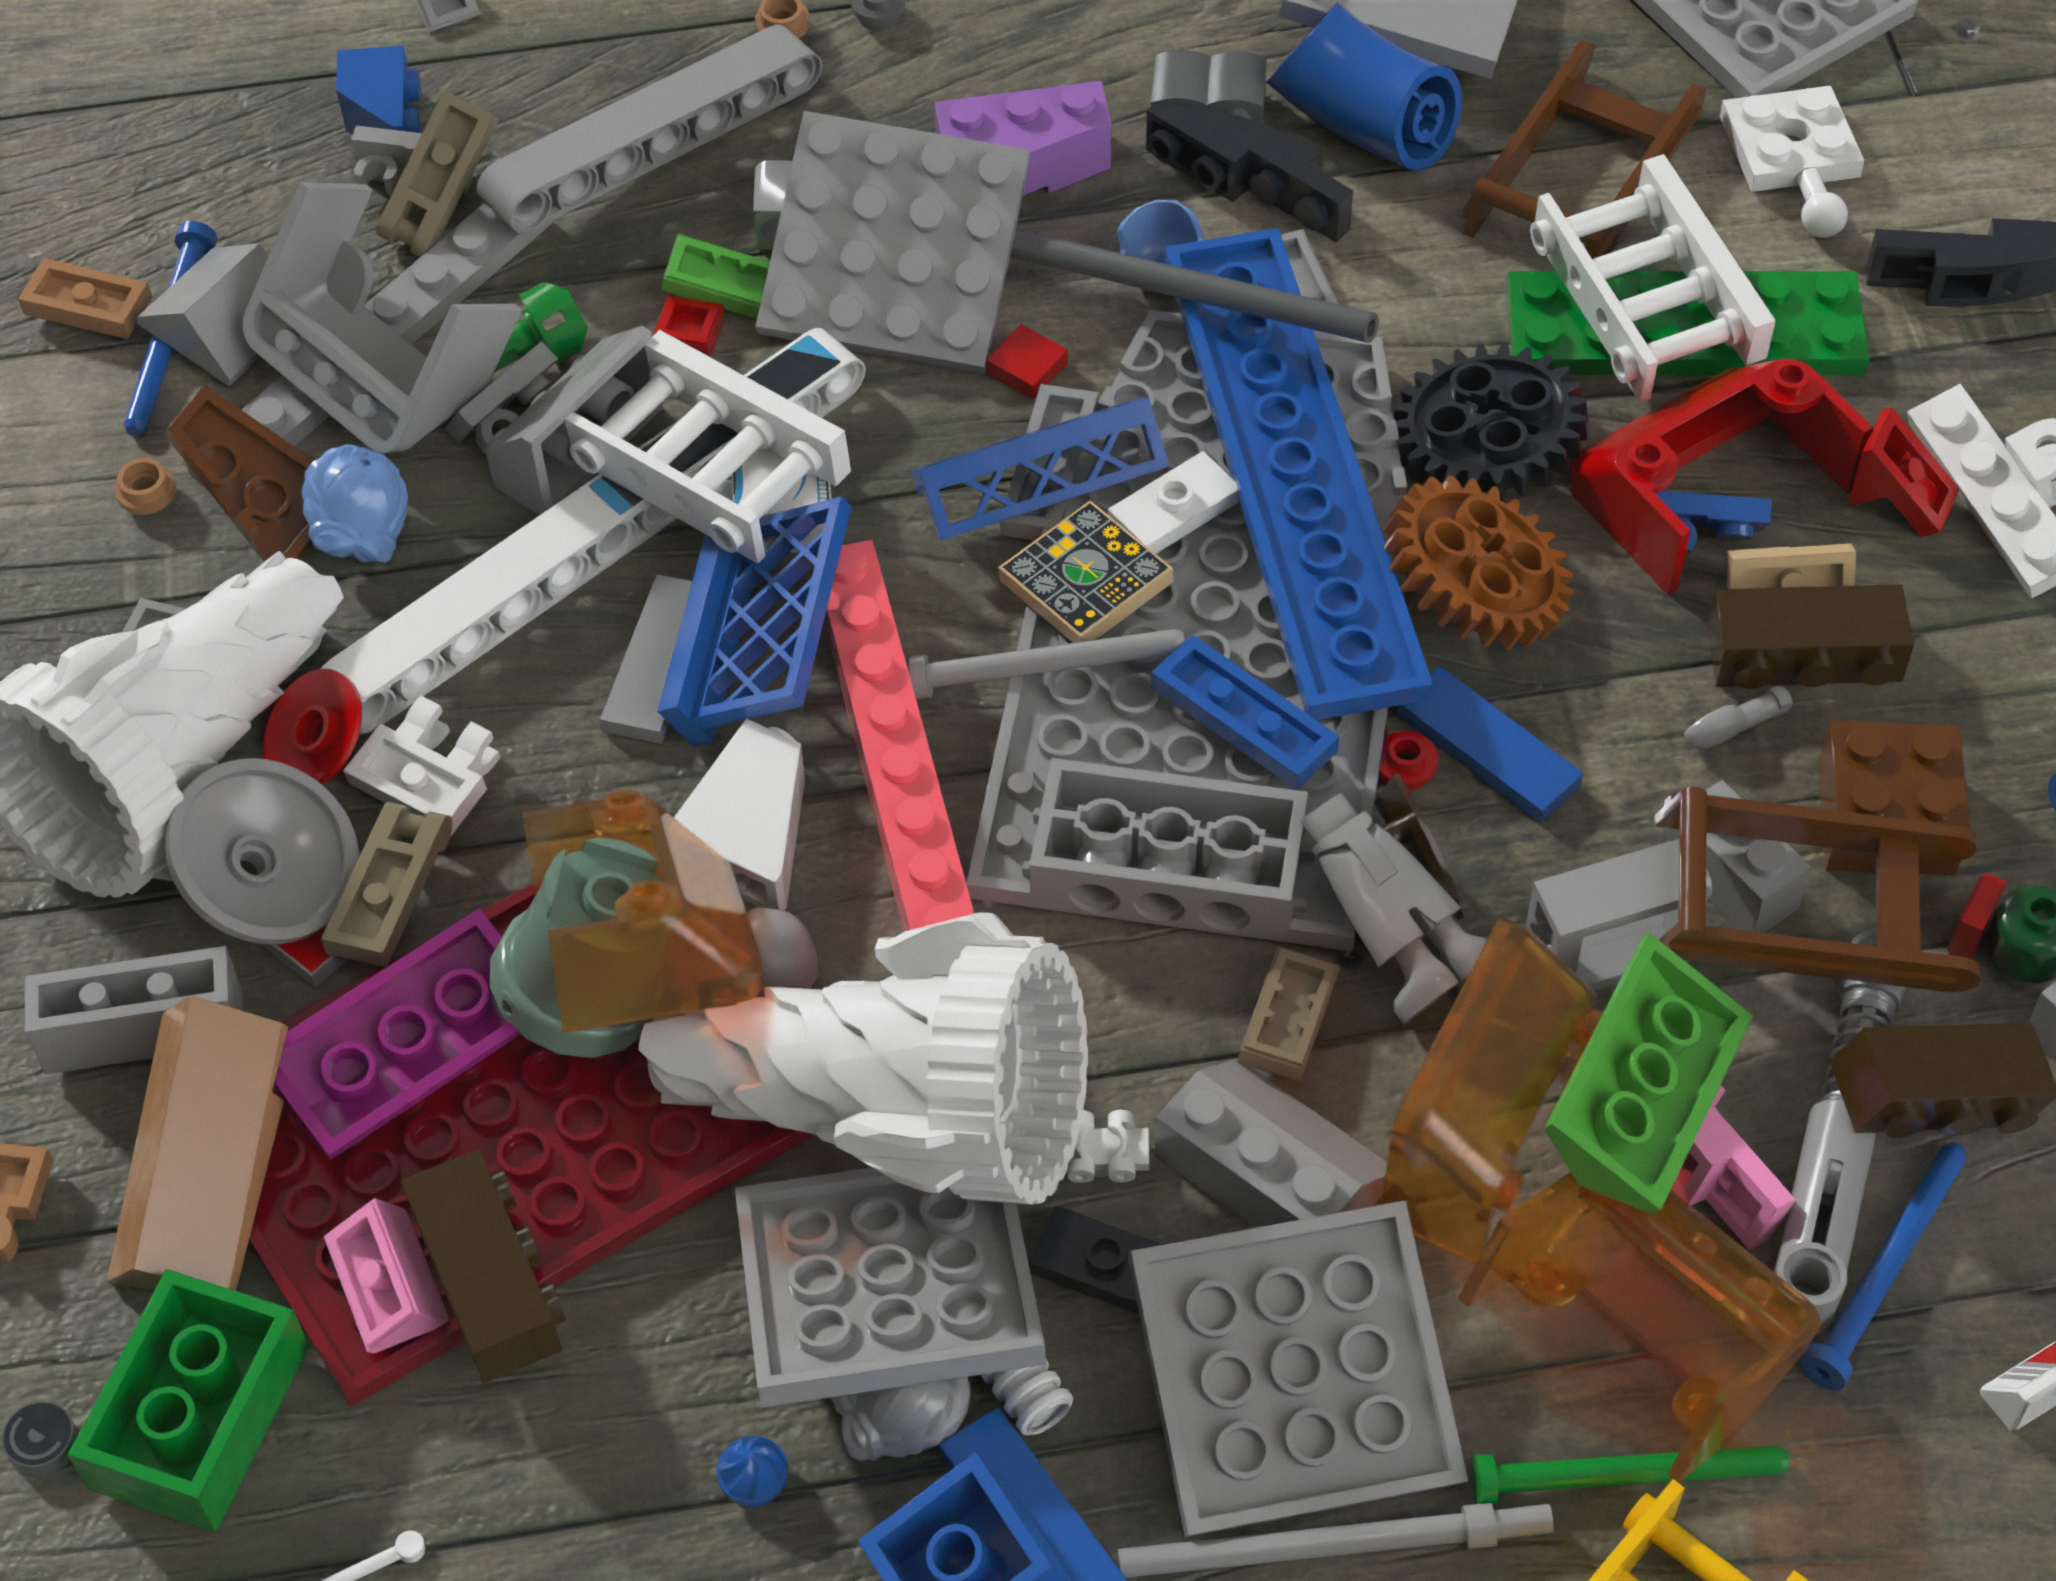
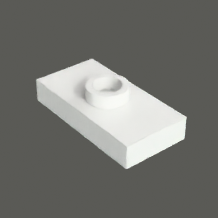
(1176, 502)

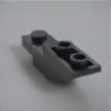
(1243, 155)
(1968, 269)

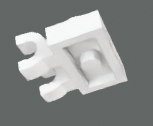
(408, 772)

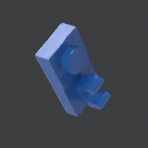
(1730, 515)

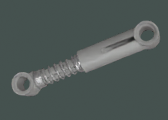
(1833, 1161)

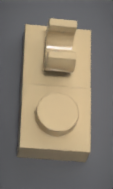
(1791, 567)

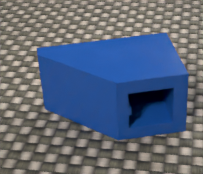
(378, 89)

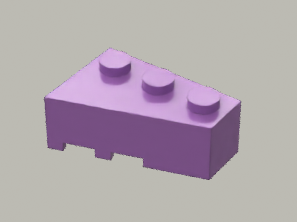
(1060, 125)

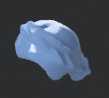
(354, 504)

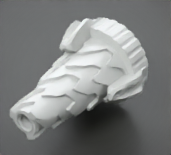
(135, 715)
(935, 1076)

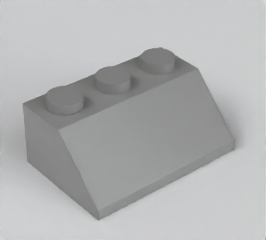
(533, 454)
(1263, 1149)

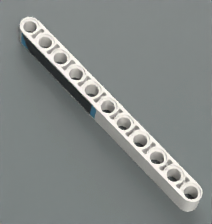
(558, 551)

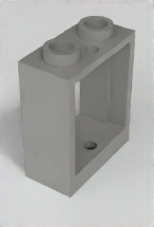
(1604, 909)

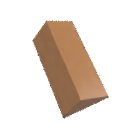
(200, 1146)

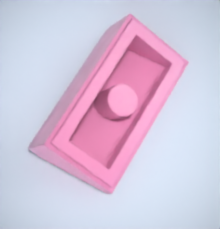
(385, 1276)

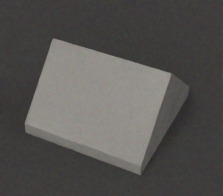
(206, 311)

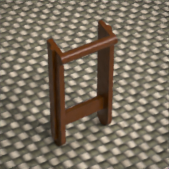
(1572, 95)
(1897, 848)

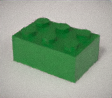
(189, 1400)

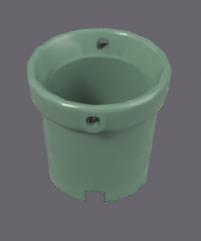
(573, 892)

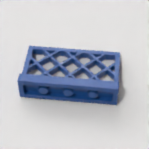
(721, 612)

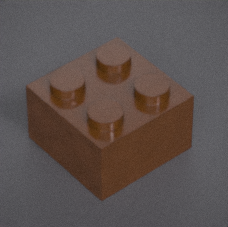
(1893, 774)

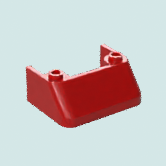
(1627, 468)

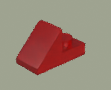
(1904, 471)

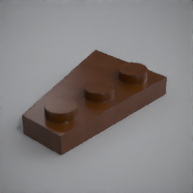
(246, 471)

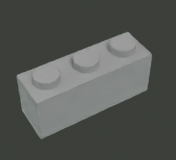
(117, 1008)

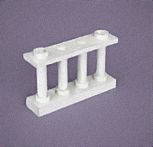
(1684, 237)
(717, 397)

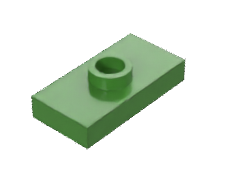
(716, 275)

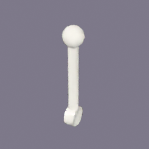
(408, 1548)

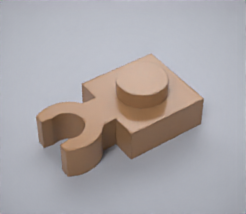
(22, 1185)

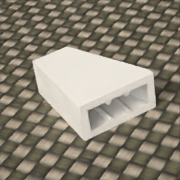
(752, 810)

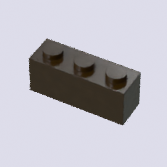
(1809, 635)
(1944, 1078)
(485, 1264)

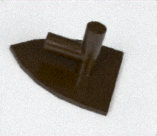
(1411, 830)

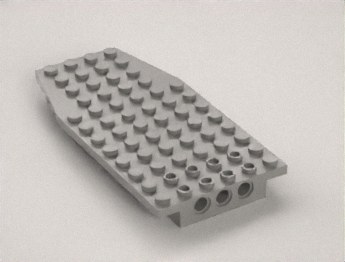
(1120, 796)

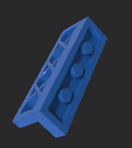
(1033, 445)

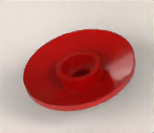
(315, 724)

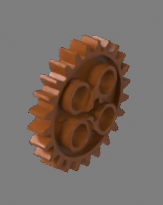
(1478, 562)

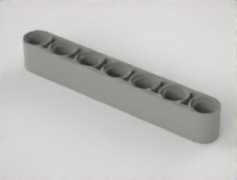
(648, 128)

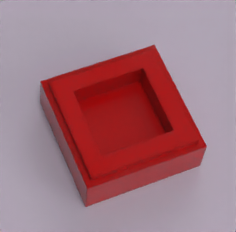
(692, 322)
(1027, 361)
(1976, 916)

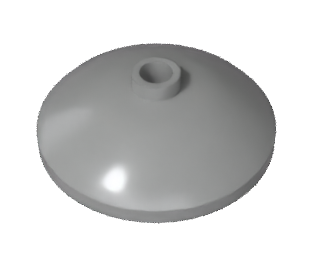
(278, 824)

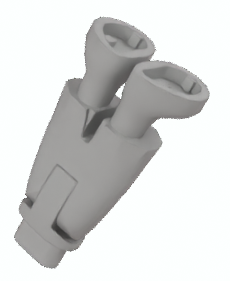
(1392, 904)

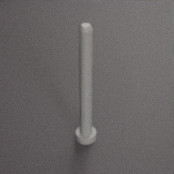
(928, 675)

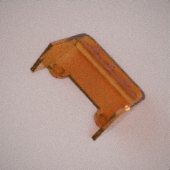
(671, 941)
(1483, 1088)
(1670, 1287)

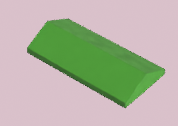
(1646, 1078)

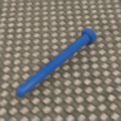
(194, 242)
(1828, 1362)

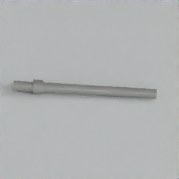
(1475, 1525)

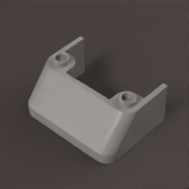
(321, 337)

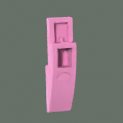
(1732, 1181)

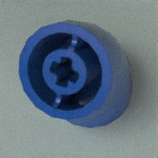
(1371, 91)

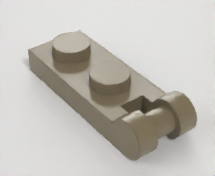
(437, 173)
(386, 884)

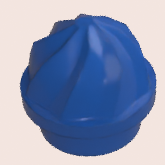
(752, 1471)

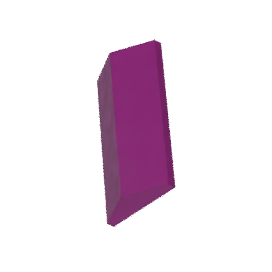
(394, 1038)

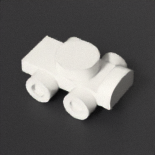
(1110, 1150)

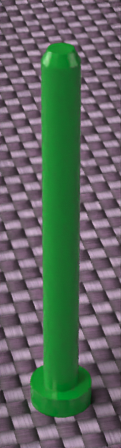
(1493, 1479)

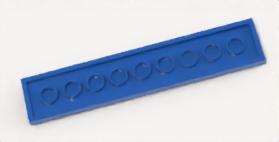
(1301, 490)

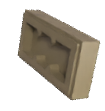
(1288, 1014)

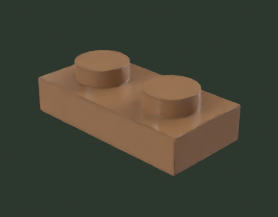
(85, 298)

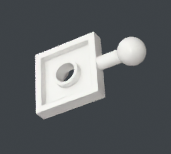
(1772, 161)

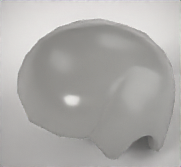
(784, 948)

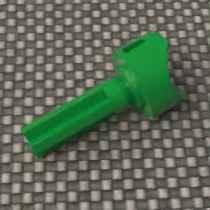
(540, 304)

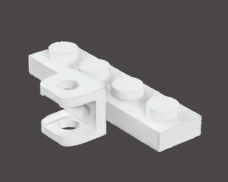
(1999, 484)

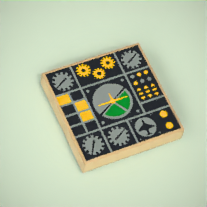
(1086, 574)

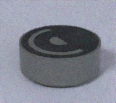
(39, 1438)

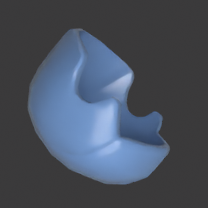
(1155, 226)

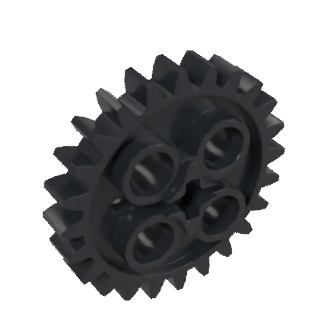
(1492, 420)

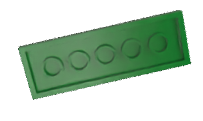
(1813, 310)

